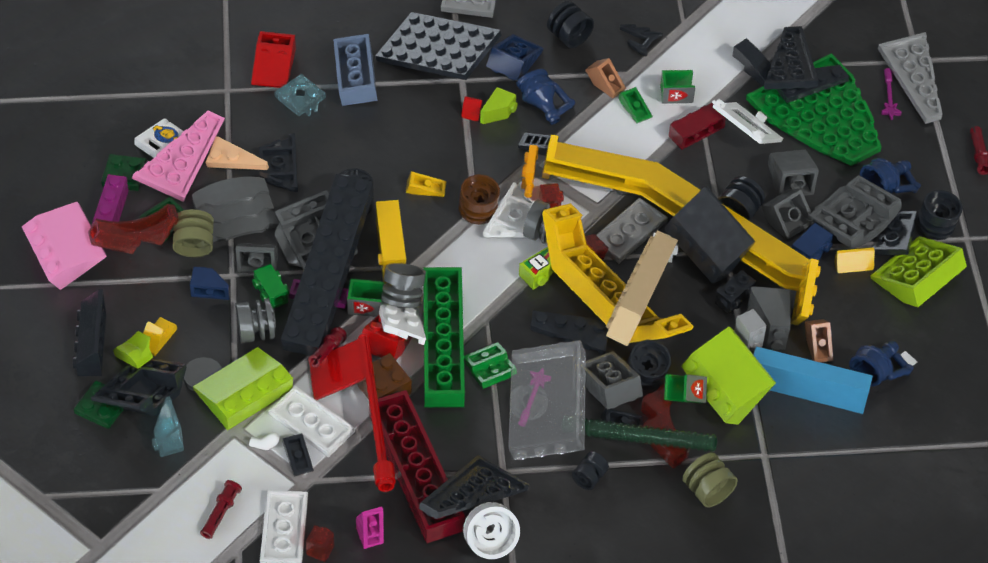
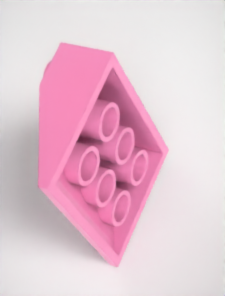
(63, 243)

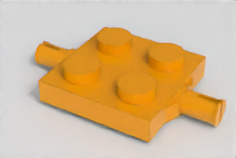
(529, 170)

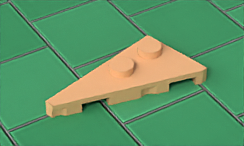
(227, 155)

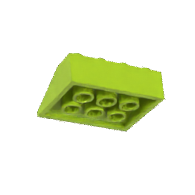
(921, 272)
(733, 375)
(244, 387)

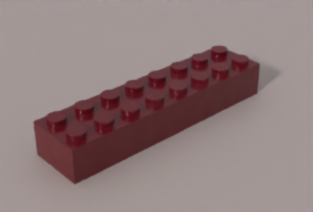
(415, 463)

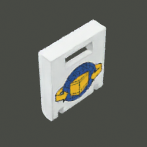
(160, 134)

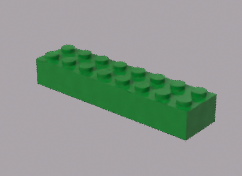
(444, 337)

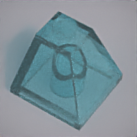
(167, 431)

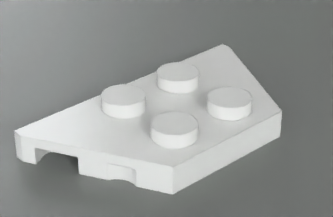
(510, 215)
(402, 322)

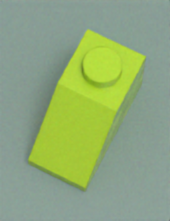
(498, 106)

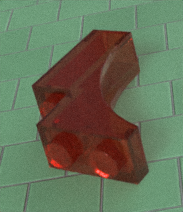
(128, 234)
(659, 416)

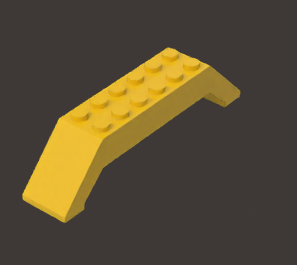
(593, 278)

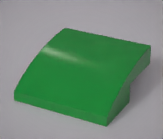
(489, 365)

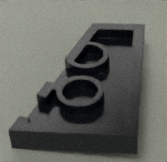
(898, 235)

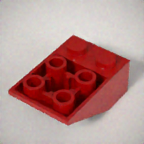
(273, 59)
(384, 343)

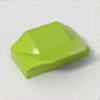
(135, 350)

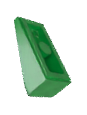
(635, 105)

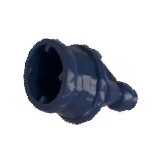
(539, 91)
(887, 175)
(877, 362)

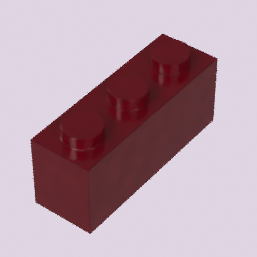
(696, 126)

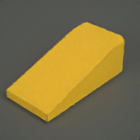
(425, 185)

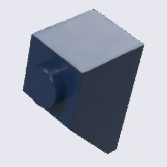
(208, 284)

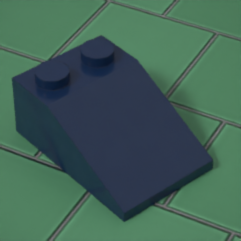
(513, 57)

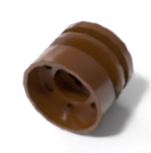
(479, 199)

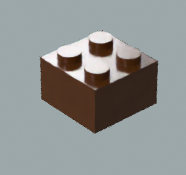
(389, 378)

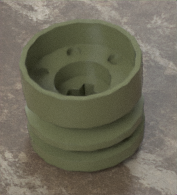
(193, 233)
(710, 479)

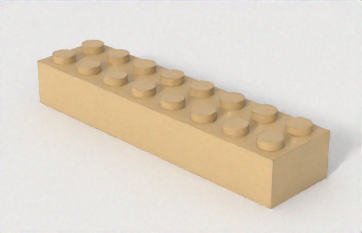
(640, 287)

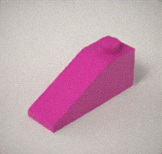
(370, 527)

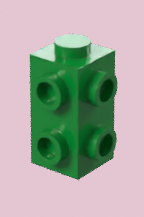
(270, 286)

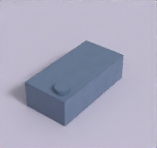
(355, 69)

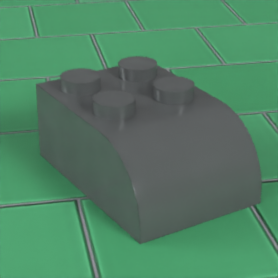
(612, 380)

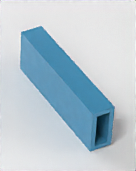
(815, 380)

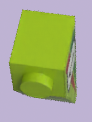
(536, 269)

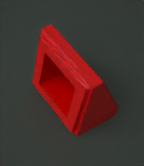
(471, 108)

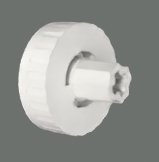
(484, 523)

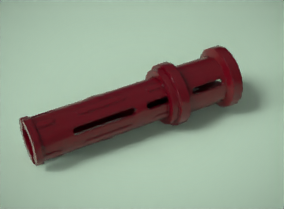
(981, 154)
(330, 342)
(224, 502)

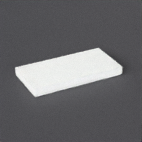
(312, 419)
(284, 527)

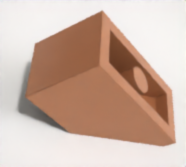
(605, 77)
(819, 340)

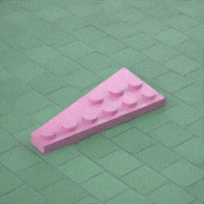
(180, 161)

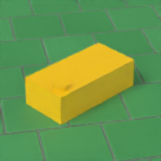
(389, 234)

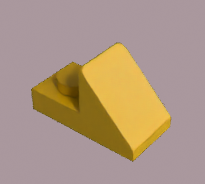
(159, 333)

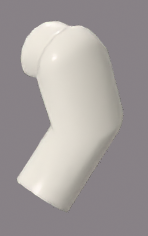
(265, 443)

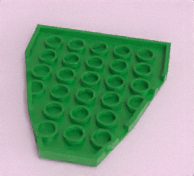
(827, 121)

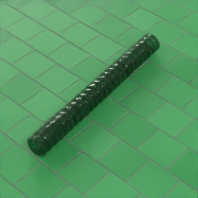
(650, 435)

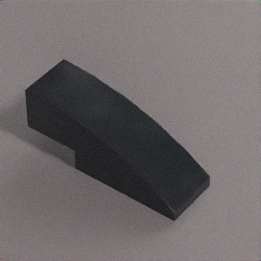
(754, 61)

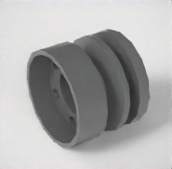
(534, 221)
(403, 285)
(255, 320)

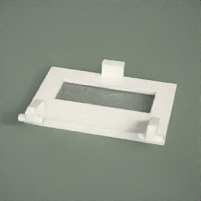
(750, 124)

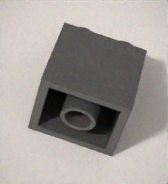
(793, 171)
(774, 310)

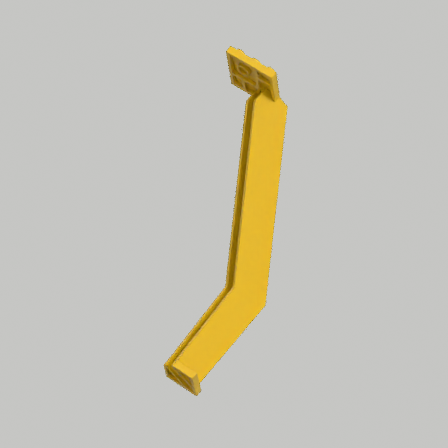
(671, 194)

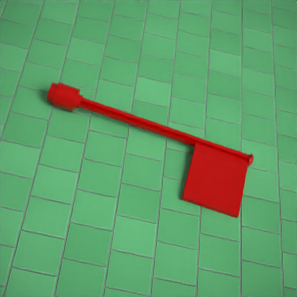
(343, 369)

